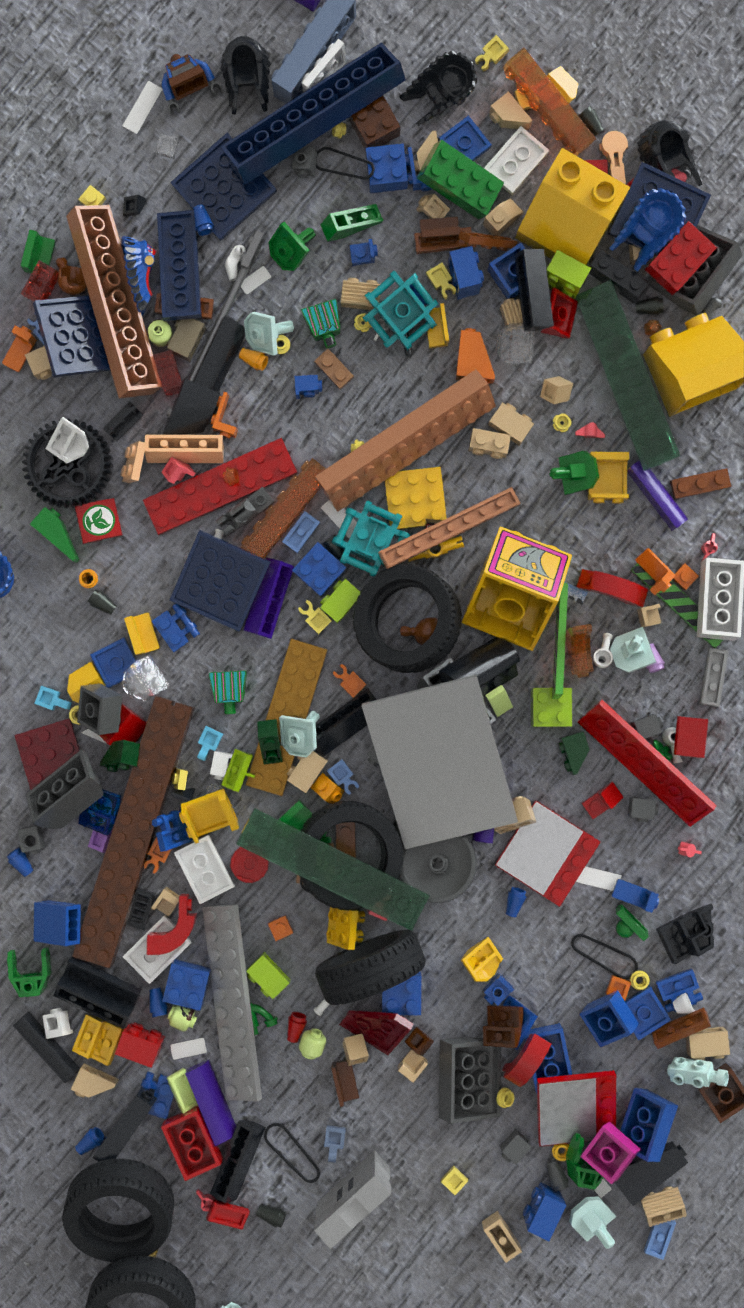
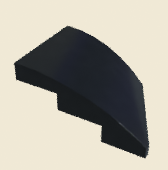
(191, 409)
(688, 934)

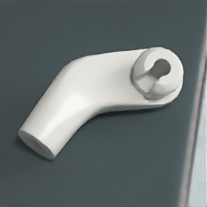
(232, 262)

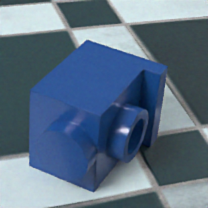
(307, 385)
(497, 982)

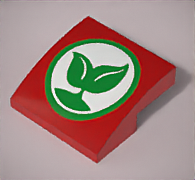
(98, 521)

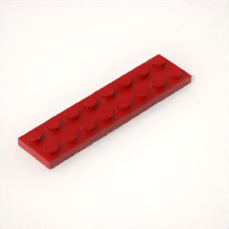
(210, 492)
(646, 763)

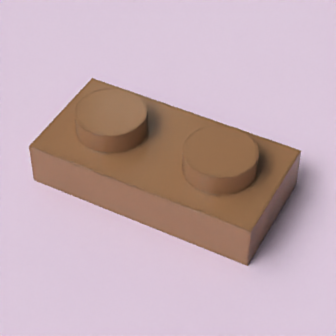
(334, 369)

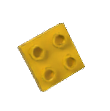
(343, 928)

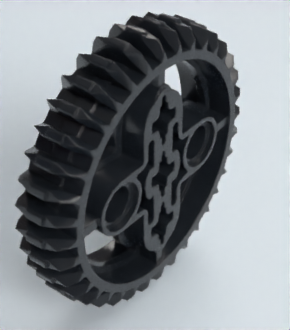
(60, 469)

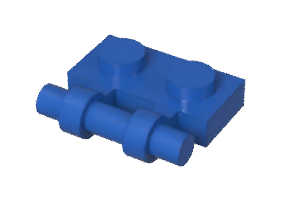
(171, 631)
(171, 837)
(676, 985)
(162, 1093)

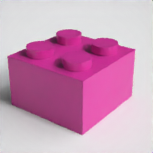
(610, 1152)

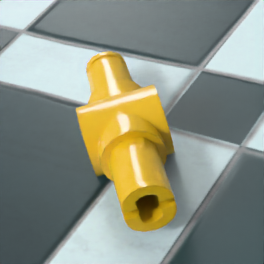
(446, 546)

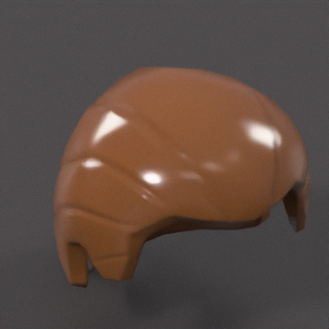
(70, 278)
(422, 631)

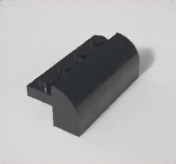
(492, 662)
(97, 992)

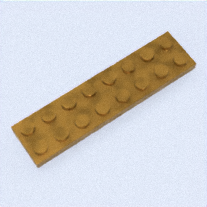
(293, 699)

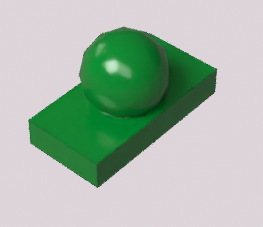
(629, 924)

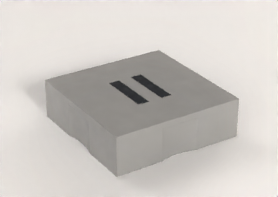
(352, 1199)

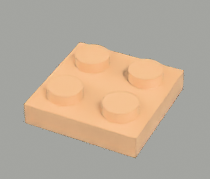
(134, 455)

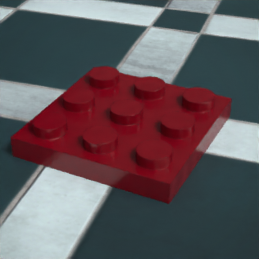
(46, 749)

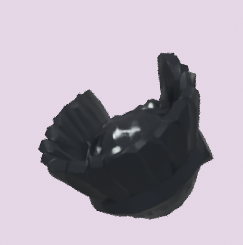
(245, 65)
(445, 81)
(666, 148)

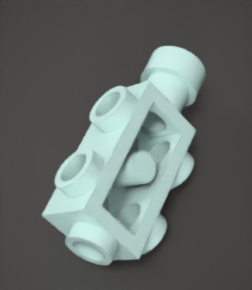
(696, 1073)

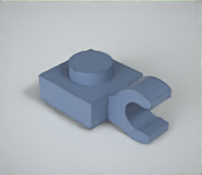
(334, 1140)

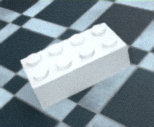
(720, 599)

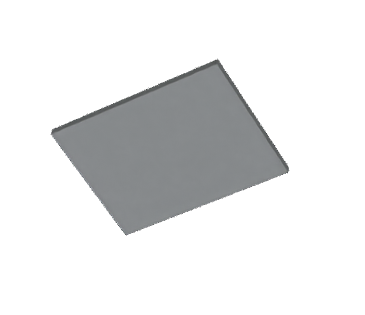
(440, 762)

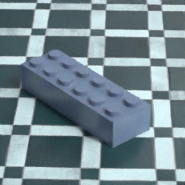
(327, 27)

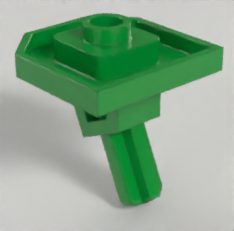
(288, 247)
(577, 472)

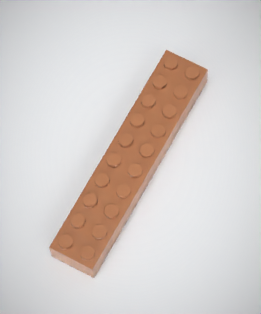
(112, 301)
(406, 440)

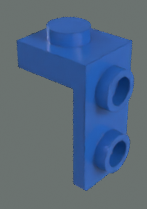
(412, 178)
(635, 895)

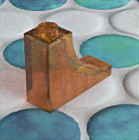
(579, 650)

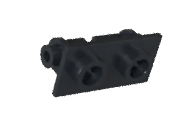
(123, 421)

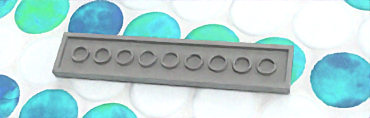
(232, 1002)

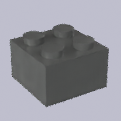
(99, 709)

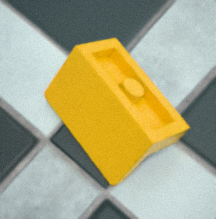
(439, 334)
(142, 633)

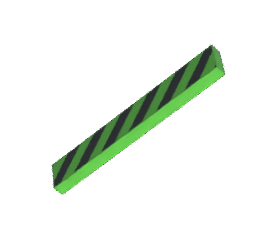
(676, 600)
(559, 648)

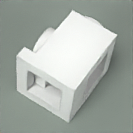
(220, 764)
(56, 1023)

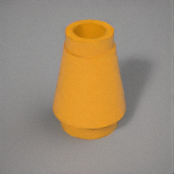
(254, 358)
(84, 578)

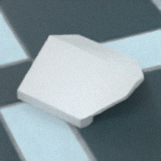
(68, 441)

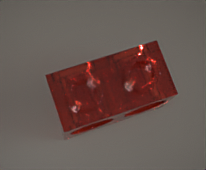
(40, 282)
(168, 372)

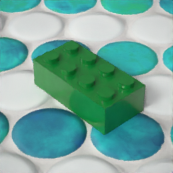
(460, 179)

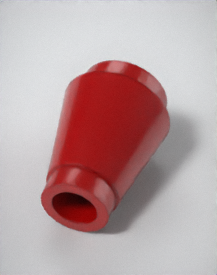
(296, 1025)

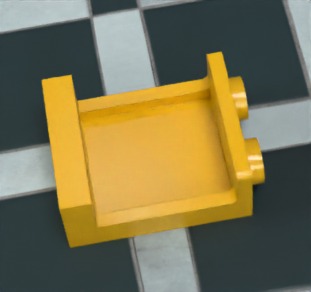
(612, 478)
(208, 814)

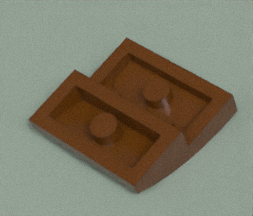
(503, 1026)

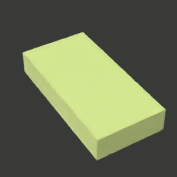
(499, 701)
(182, 1091)

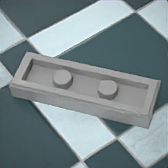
(713, 677)

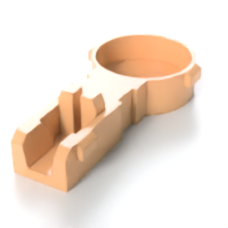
(613, 143)

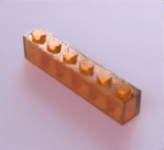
(548, 102)
(285, 511)

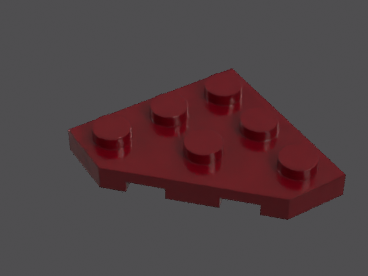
(378, 1028)

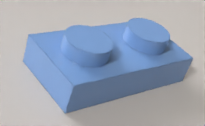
(301, 532)
(659, 1239)

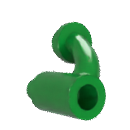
(270, 1020)

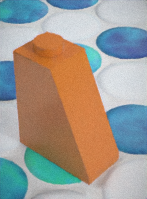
(473, 356)

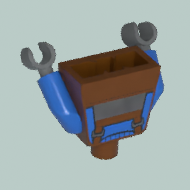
(185, 77)

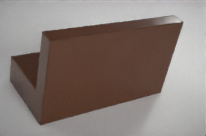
(439, 229)
(344, 1081)

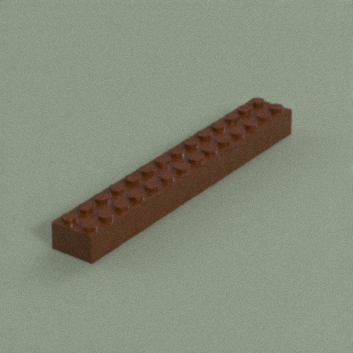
(133, 832)

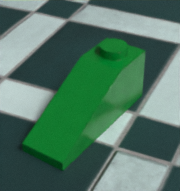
(350, 221)
(54, 530)

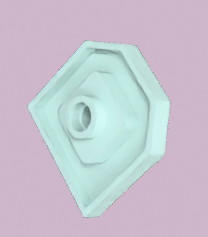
(262, 332)
(632, 651)
(299, 734)
(591, 1218)

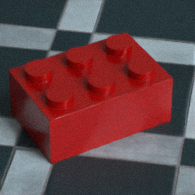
(680, 258)
(191, 1143)

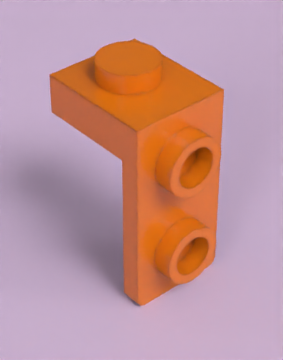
(21, 345)
(224, 429)
(656, 570)

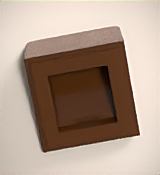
(419, 1041)

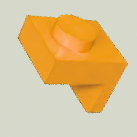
(327, 789)

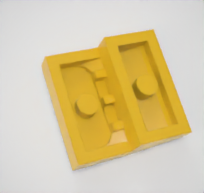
(97, 1039)

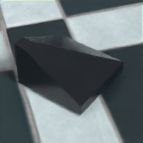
(133, 205)
(185, 795)

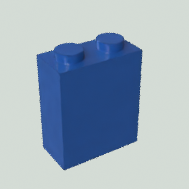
(57, 923)

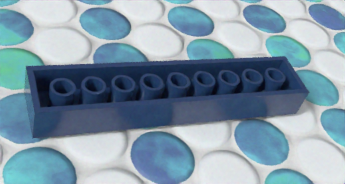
(313, 113)

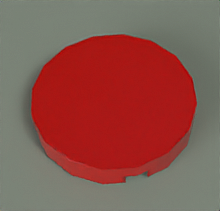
(248, 866)

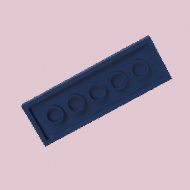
(179, 266)

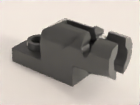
(245, 511)

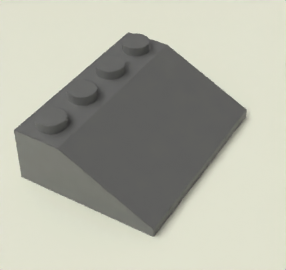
(708, 277)
(468, 1080)

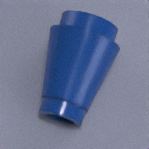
(203, 223)
(20, 862)
(515, 900)
(157, 1007)
(91, 1140)

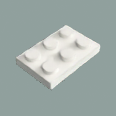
(331, 62)
(517, 159)
(204, 869)
(152, 965)

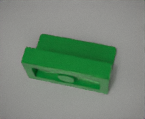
(36, 249)
(296, 815)

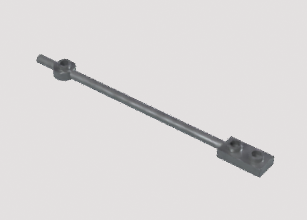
(247, 261)

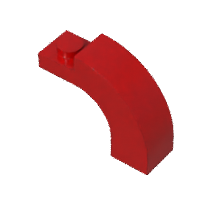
(613, 586)
(165, 942)
(527, 1061)

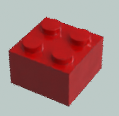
(140, 1044)

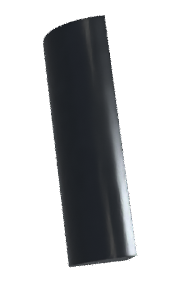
(533, 289)
(221, 354)
(342, 723)
(47, 1049)
(237, 1161)

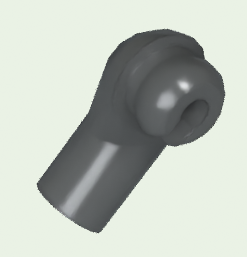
(711, 306)

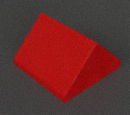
(563, 314)
(130, 727)
(691, 737)

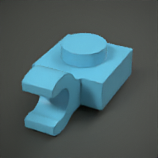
(50, 699)
(210, 740)

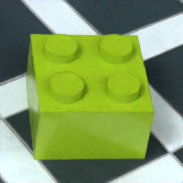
(566, 274)
(549, 711)

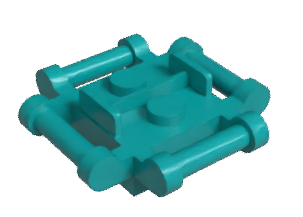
(401, 310)
(368, 537)

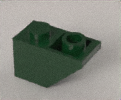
(269, 741)
(575, 750)
(121, 756)

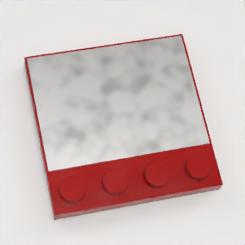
(548, 854)
(575, 1106)

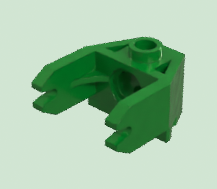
(37, 980)
(578, 1169)

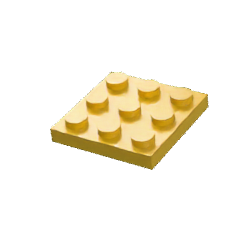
(416, 496)

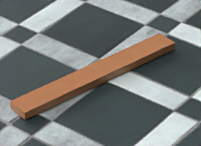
(449, 528)

